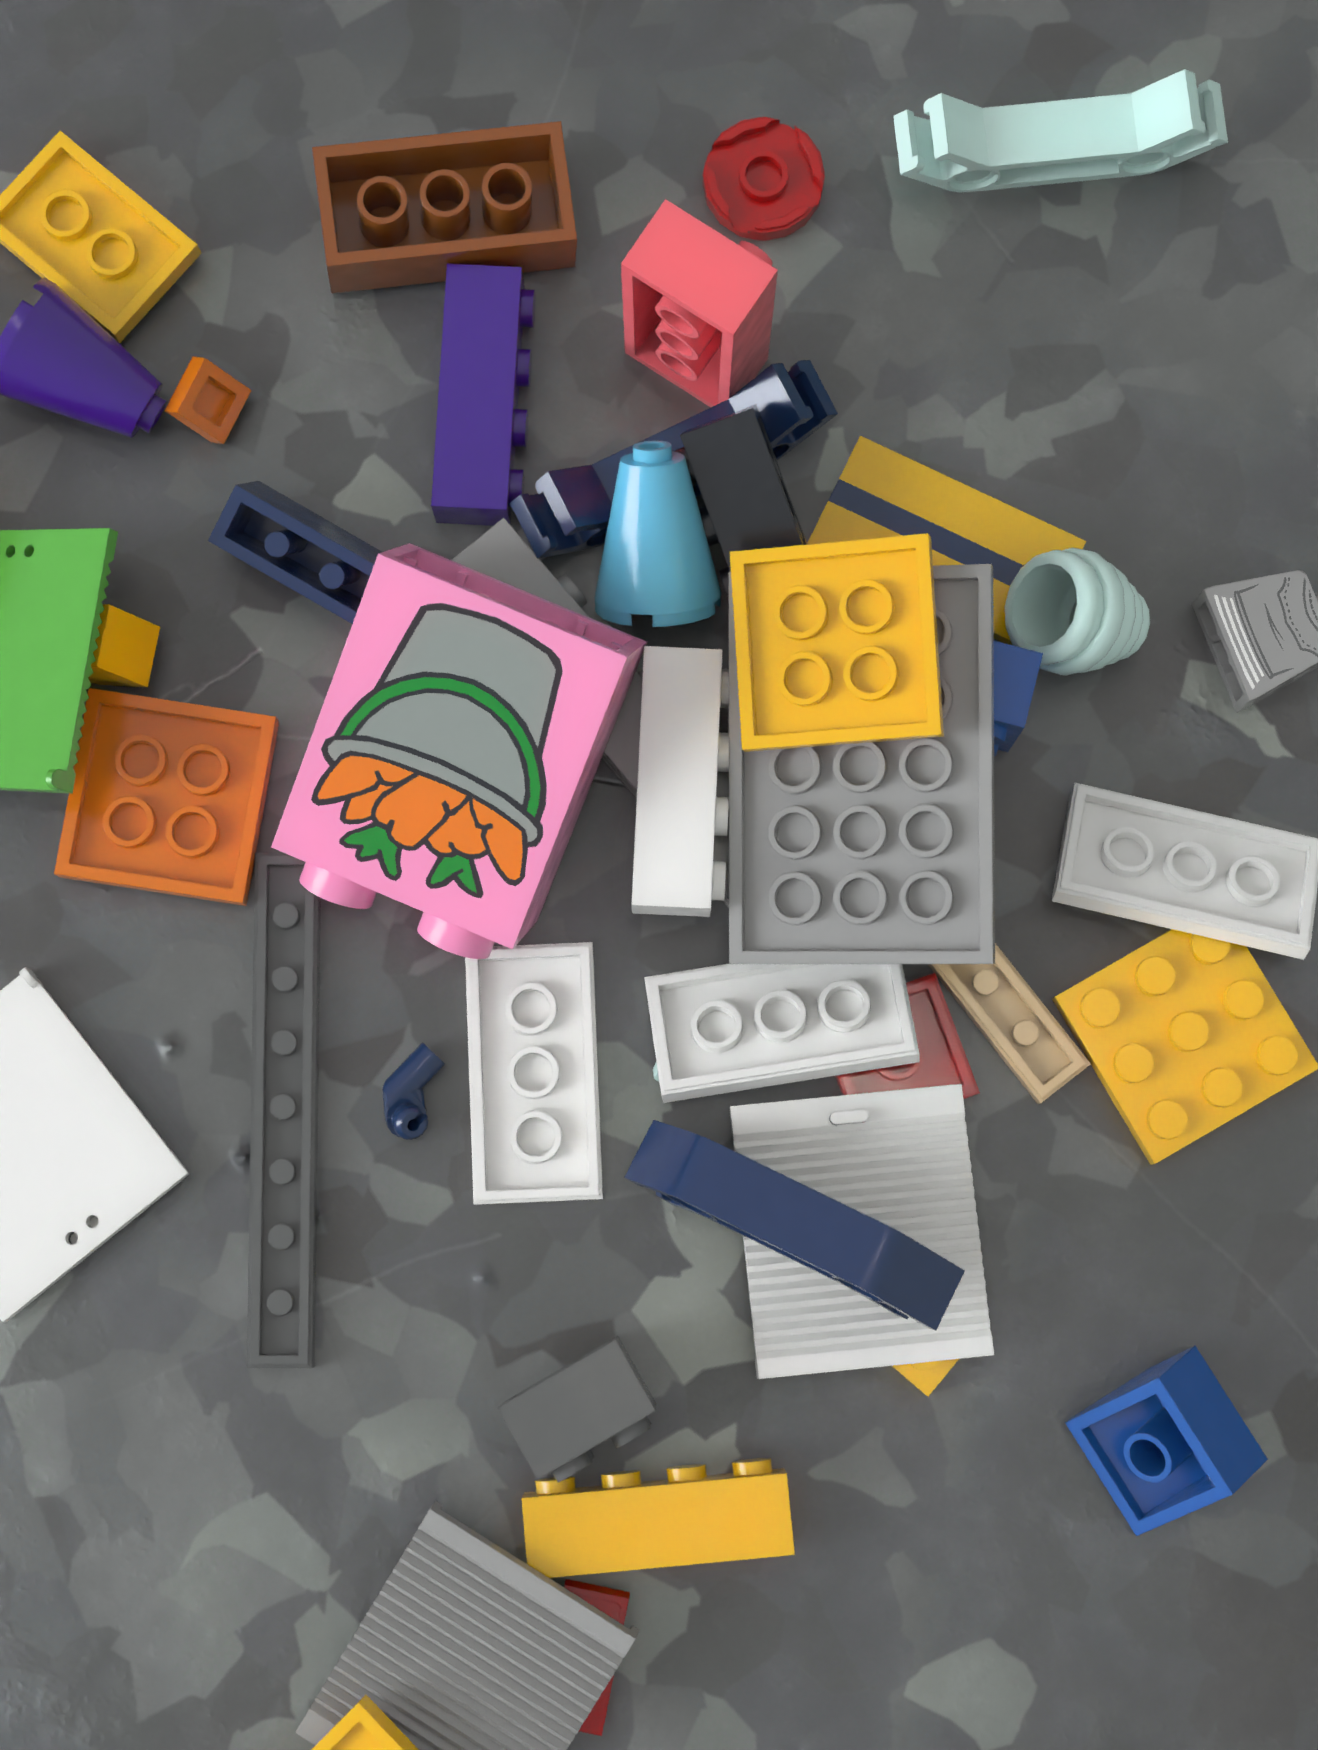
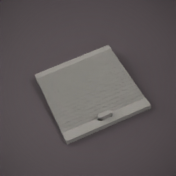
(473, 1650)

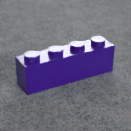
(480, 393)

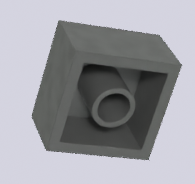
(579, 1409)

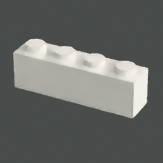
(678, 782)

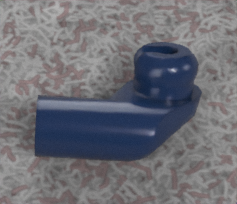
(405, 1096)

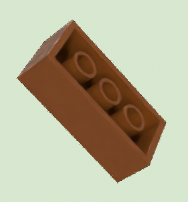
(434, 200)

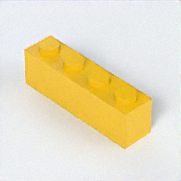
(658, 1521)

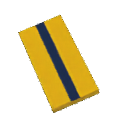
(897, 496)

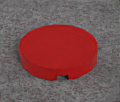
(763, 179)

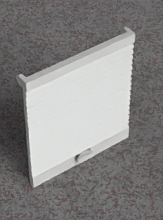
(66, 1148)
(898, 1167)

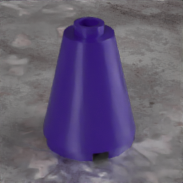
(73, 367)

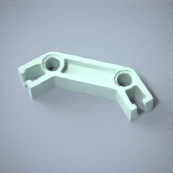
(1060, 139)

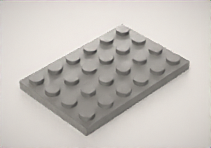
(875, 842)

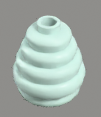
(1075, 611)

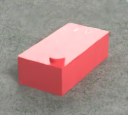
(697, 305)

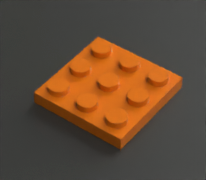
(167, 797)

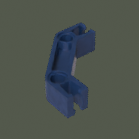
(577, 501)
(796, 1222)

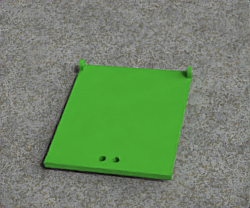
(47, 643)

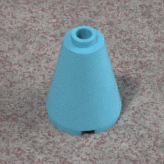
(656, 544)

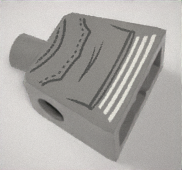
(1260, 633)

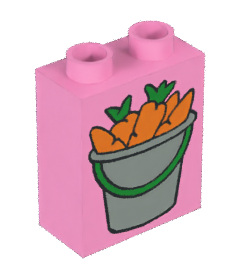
(455, 750)

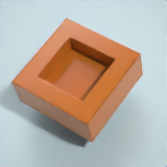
(208, 400)

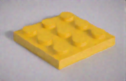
(836, 643)
(1184, 1037)

